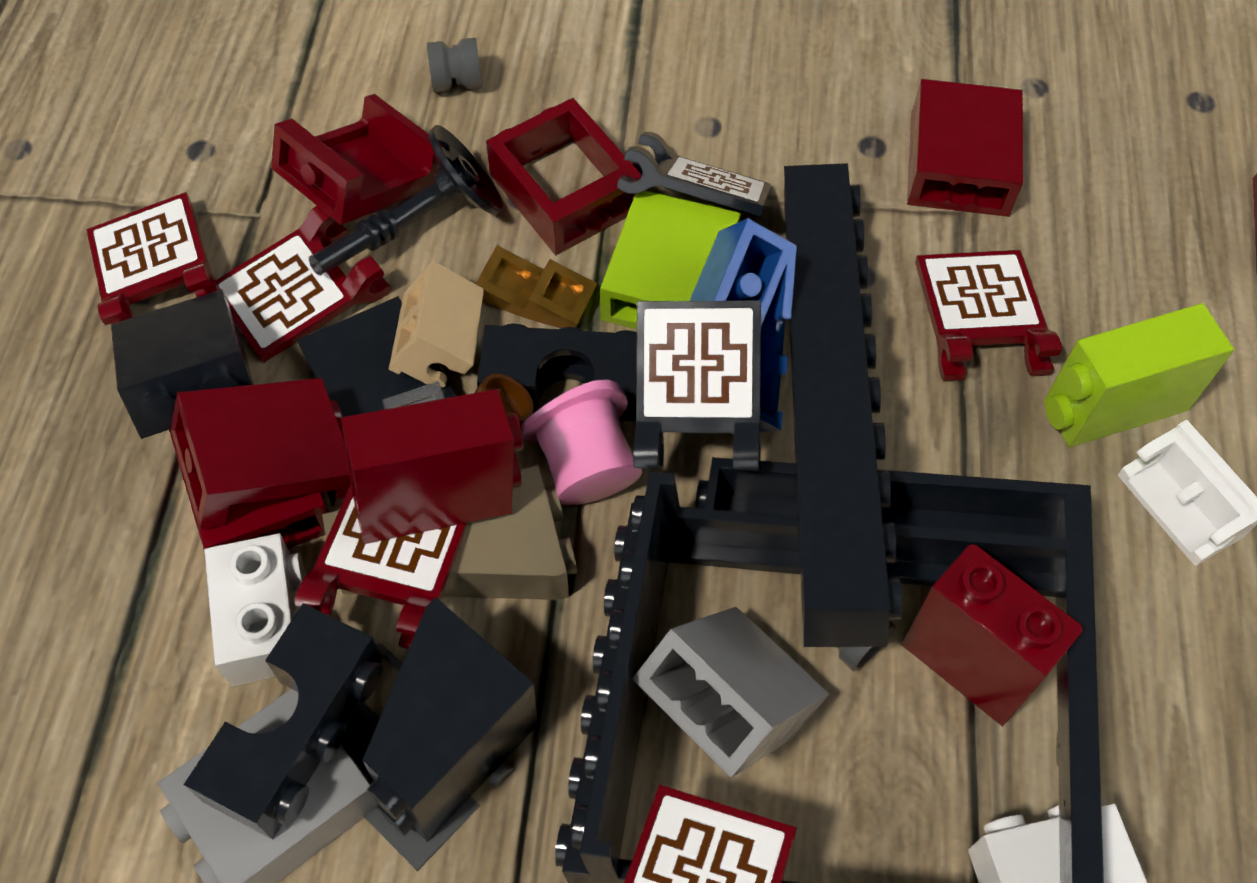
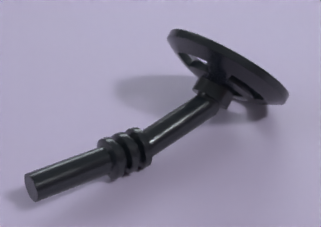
(456, 178)

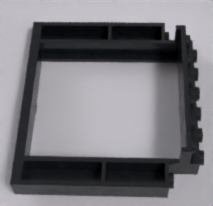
(753, 525)

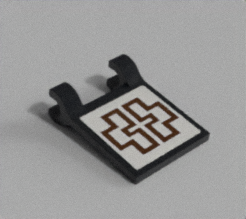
(691, 177)
(698, 376)

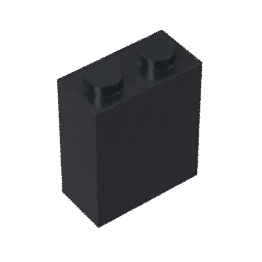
(176, 351)

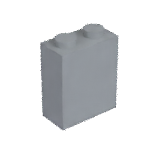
(730, 688)
(245, 856)

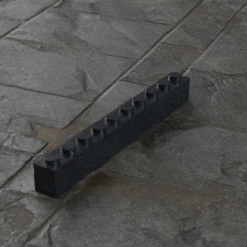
(835, 439)

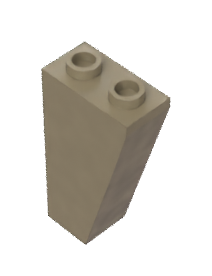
(511, 552)

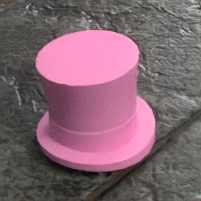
(585, 442)

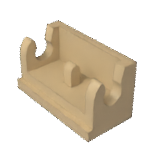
(437, 325)

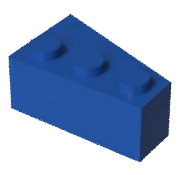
(755, 266)

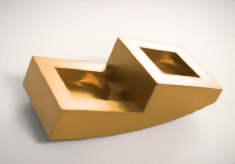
(542, 295)

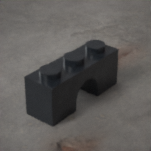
(549, 355)
(266, 774)

